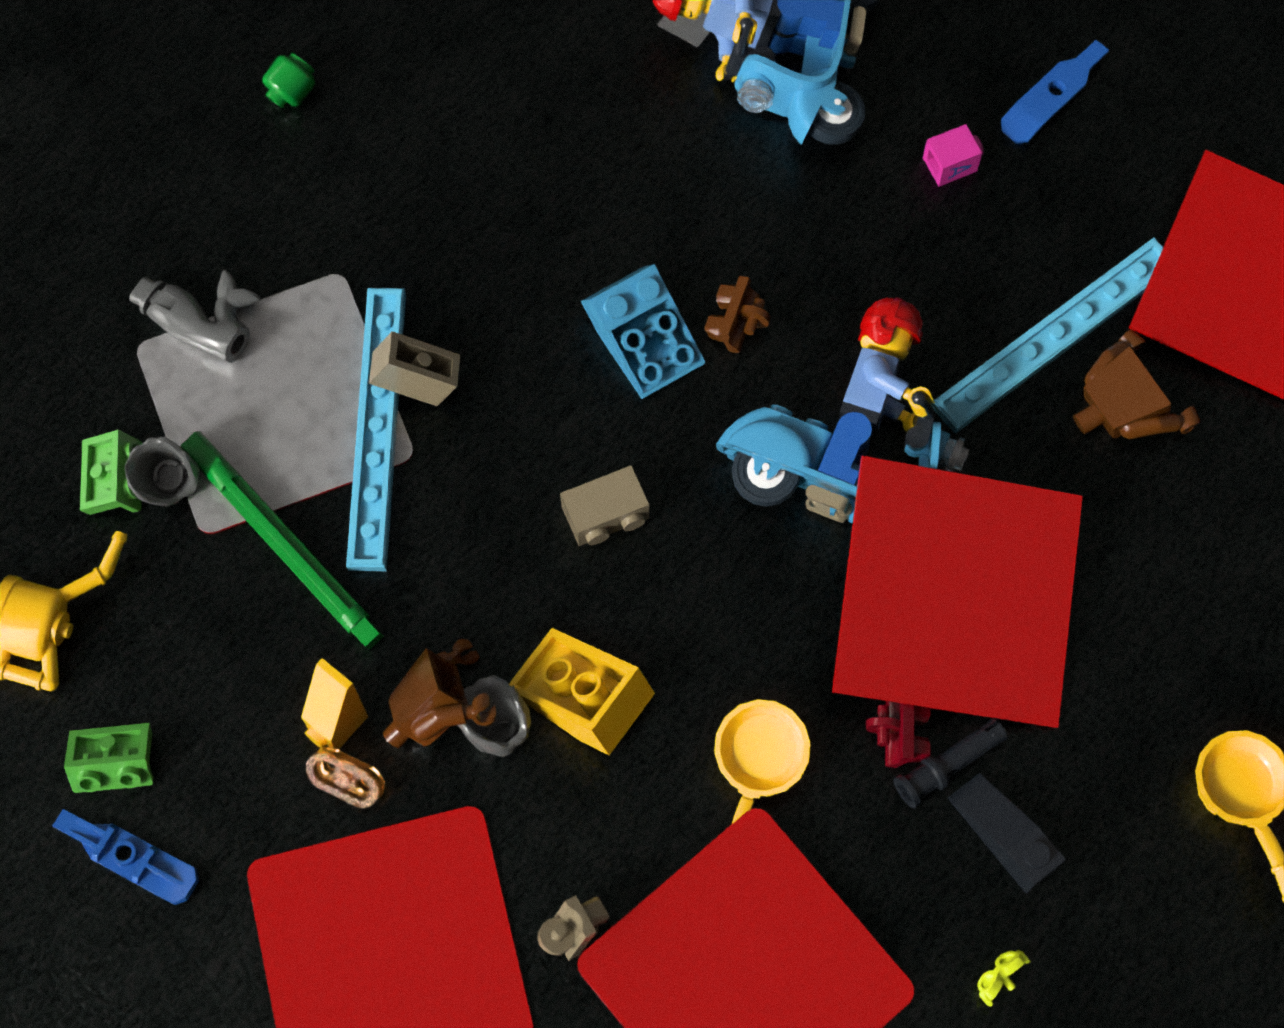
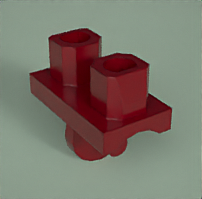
(896, 732)

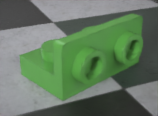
(103, 473)
(109, 758)

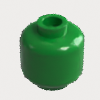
(289, 80)

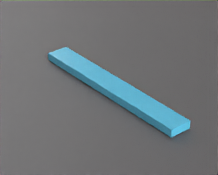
(1048, 339)
(374, 441)

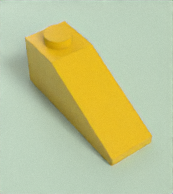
(331, 707)

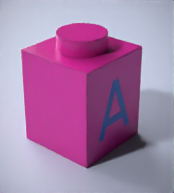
(953, 154)

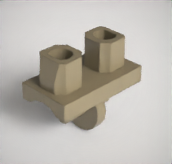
(572, 927)

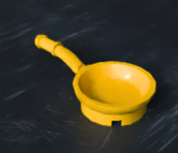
(761, 750)
(1244, 784)

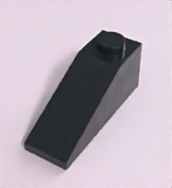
(1007, 832)

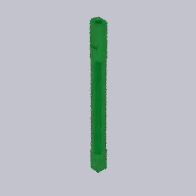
(282, 540)

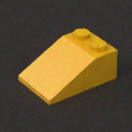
(583, 690)

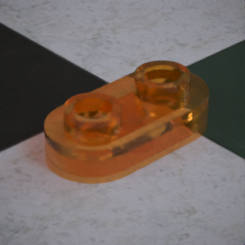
(346, 778)

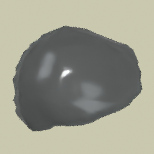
(161, 472)
(511, 719)

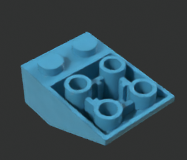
(644, 330)

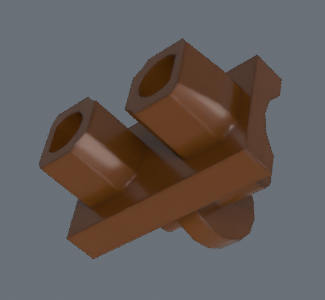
(742, 314)

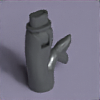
(184, 318)

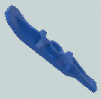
(1040, 105)
(147, 865)

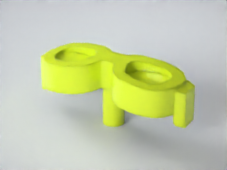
(992, 980)

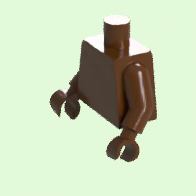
(1127, 397)
(434, 699)

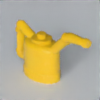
(37, 620)

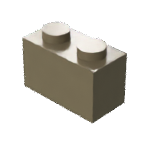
(414, 369)
(605, 506)

